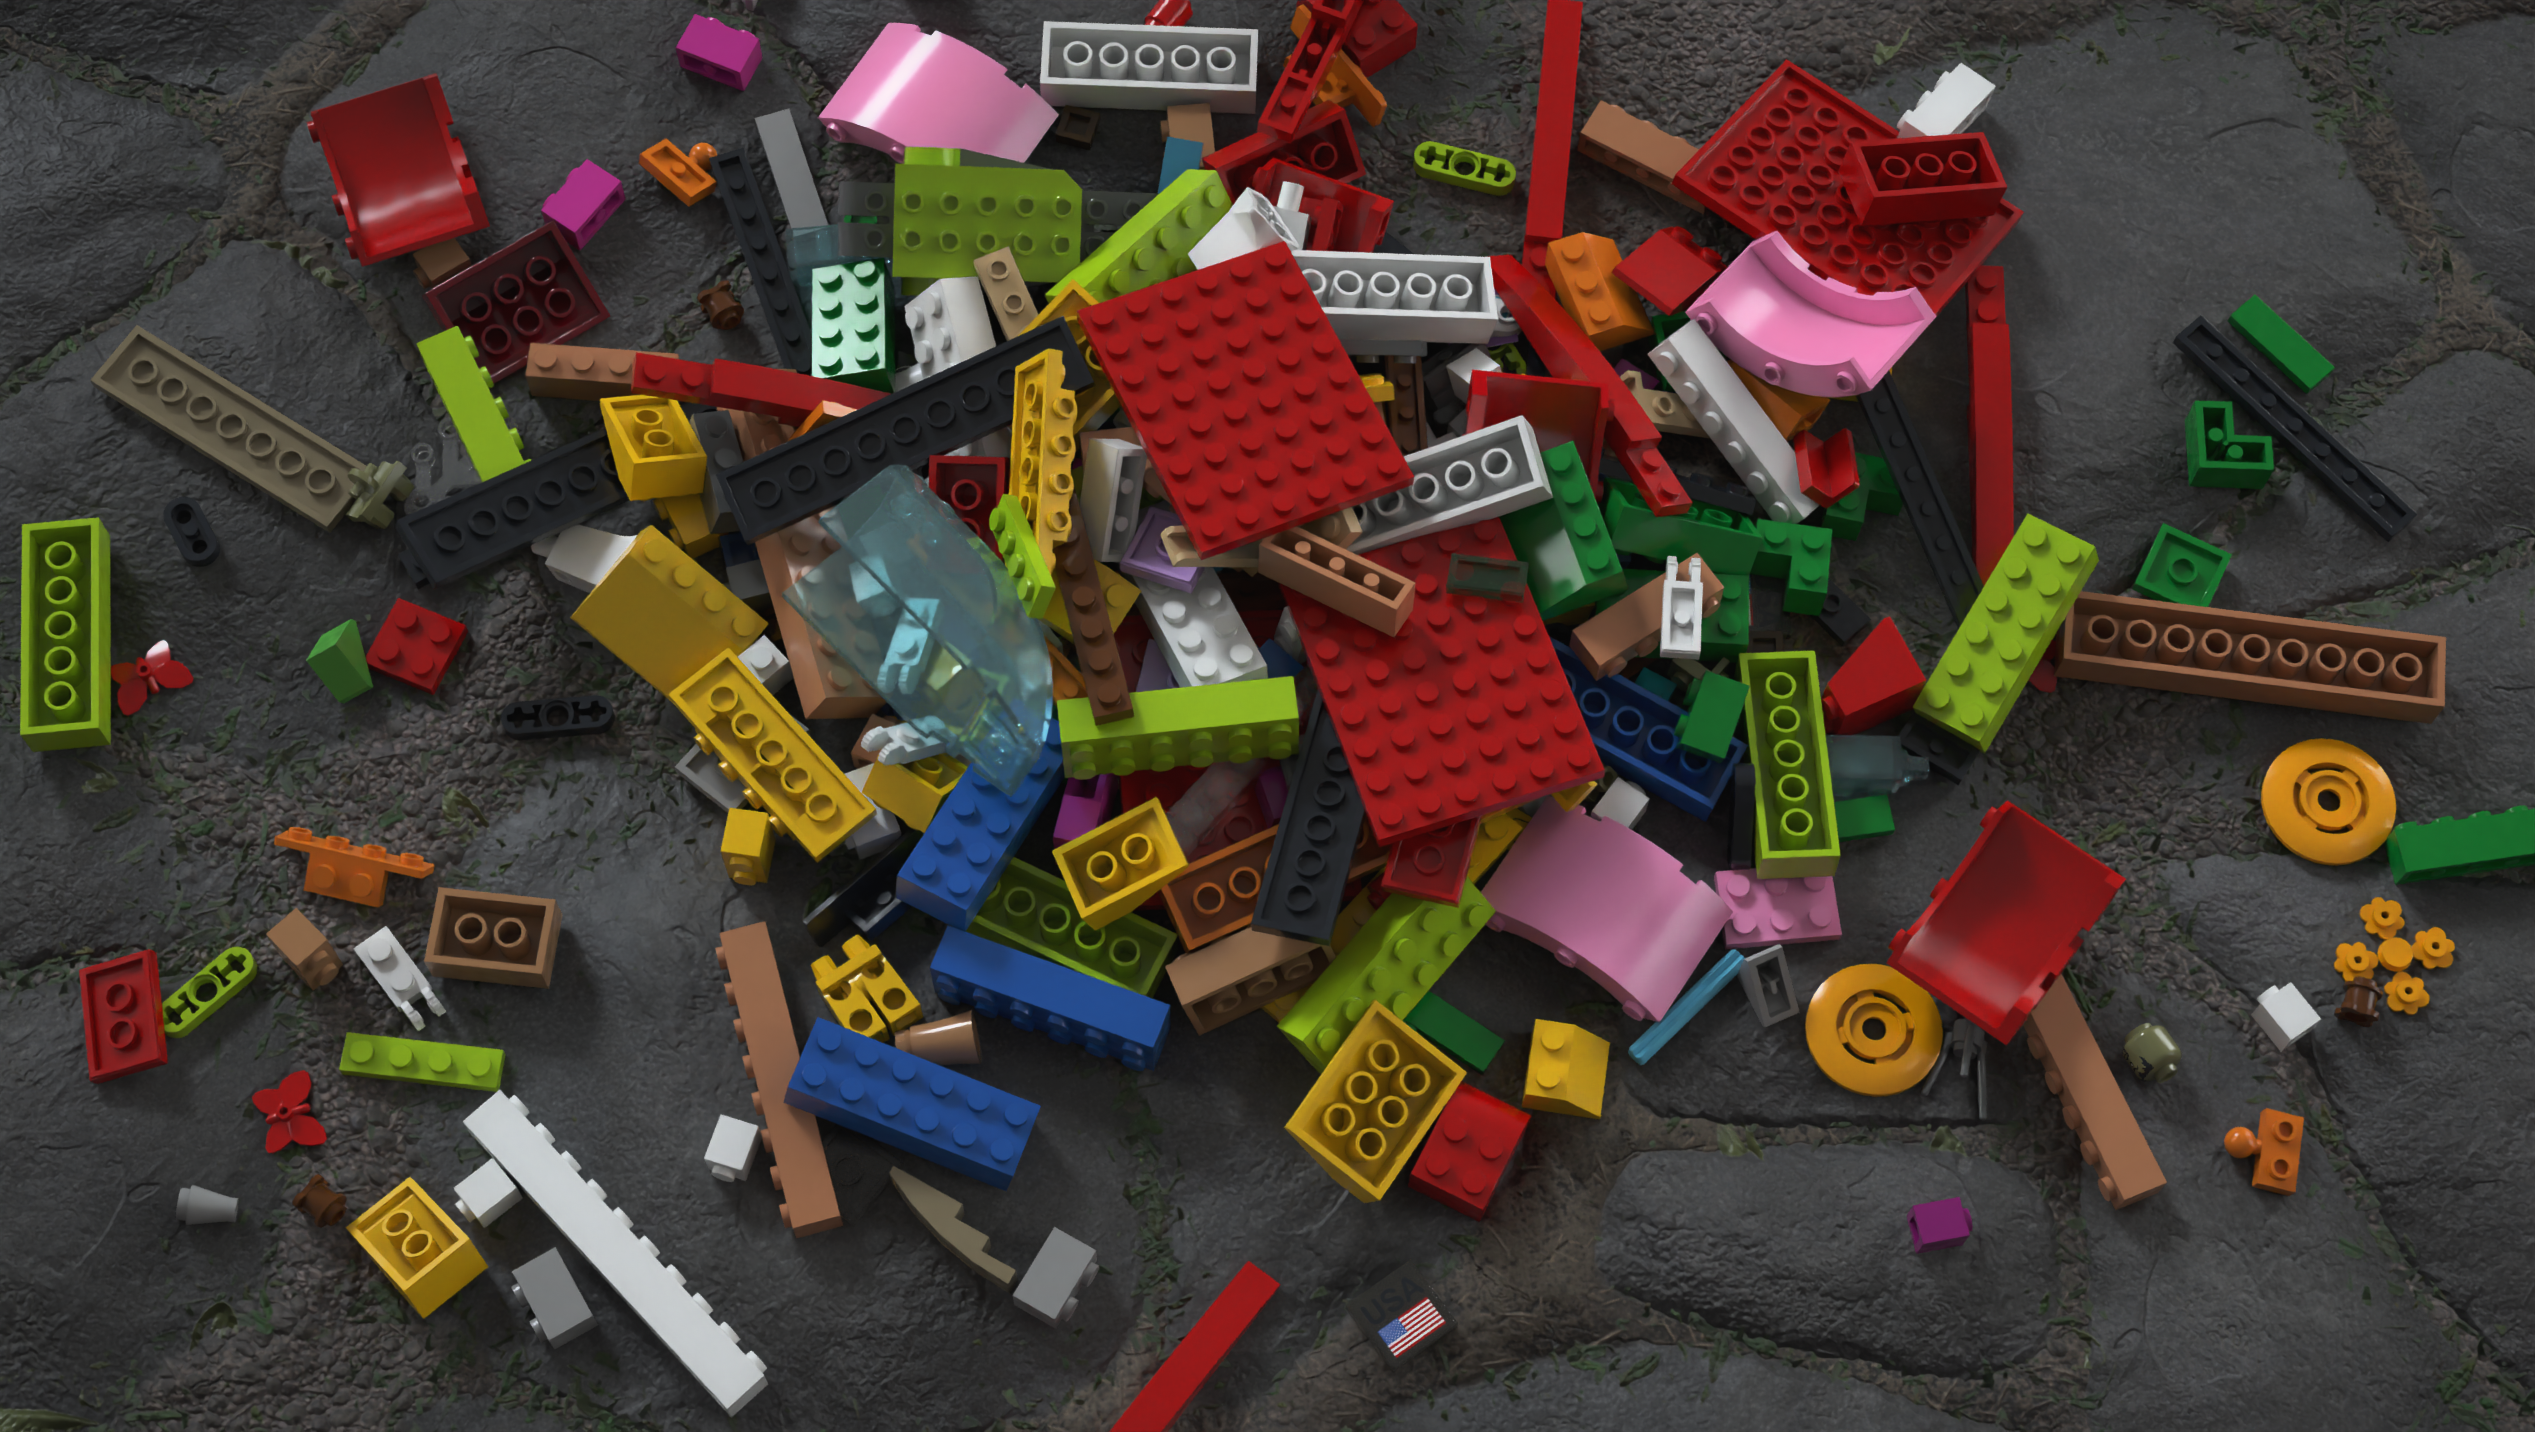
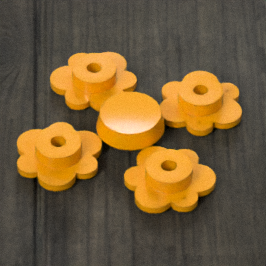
(2394, 955)

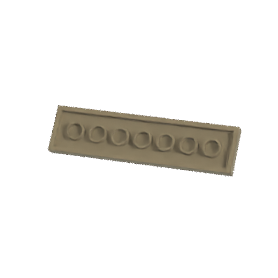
(230, 427)

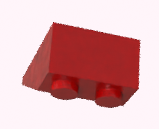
(1670, 269)
(972, 489)

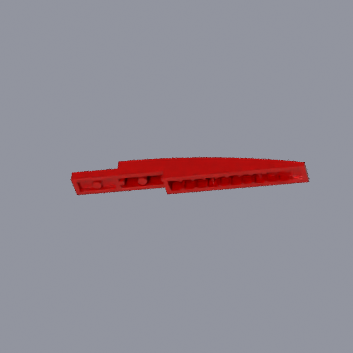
(1308, 67)
(1552, 136)
(1573, 356)
(744, 387)
(1989, 419)
(1199, 1353)

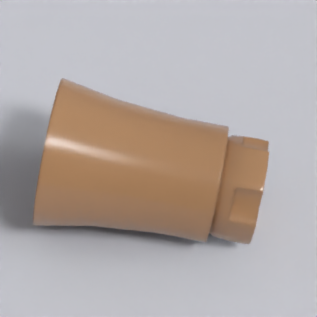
(943, 1041)

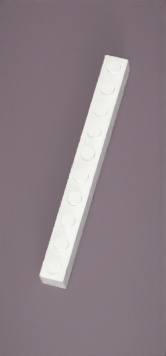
(617, 1253)

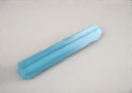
(1686, 1007)

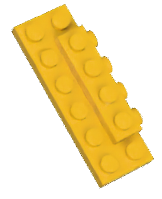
(1043, 449)
(771, 756)

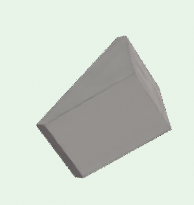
(1768, 985)

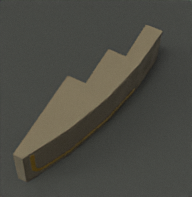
(943, 1219)

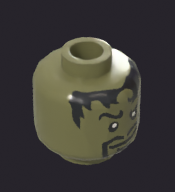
(2152, 1053)

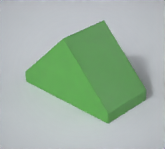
(341, 662)

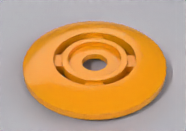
(2293, 808)
(1837, 1019)

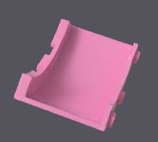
(935, 95)
(1803, 329)
(1606, 906)

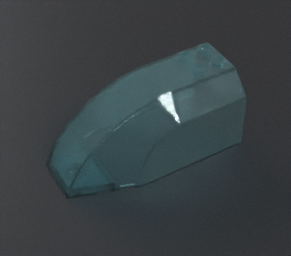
(932, 625)

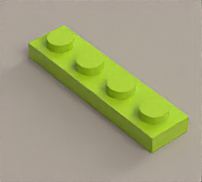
(1022, 556)
(422, 1062)

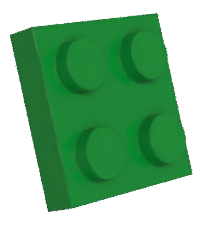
(2181, 569)

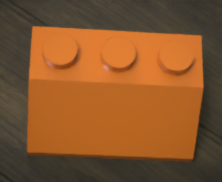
(1591, 294)

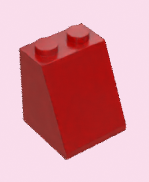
(1872, 684)

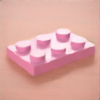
(1777, 909)

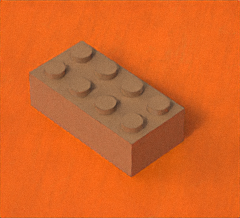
(1243, 975)

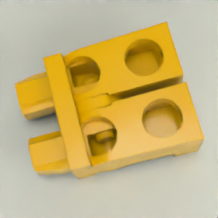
(862, 980)

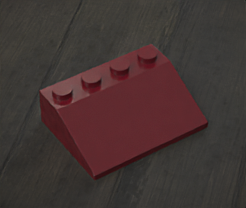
(519, 298)

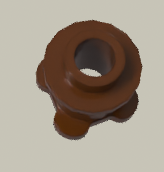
(721, 306)
(2360, 1002)
(321, 1202)

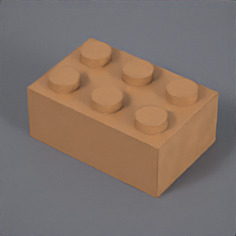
(493, 937)

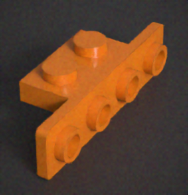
(1345, 80)
(350, 870)

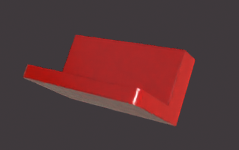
(1826, 468)

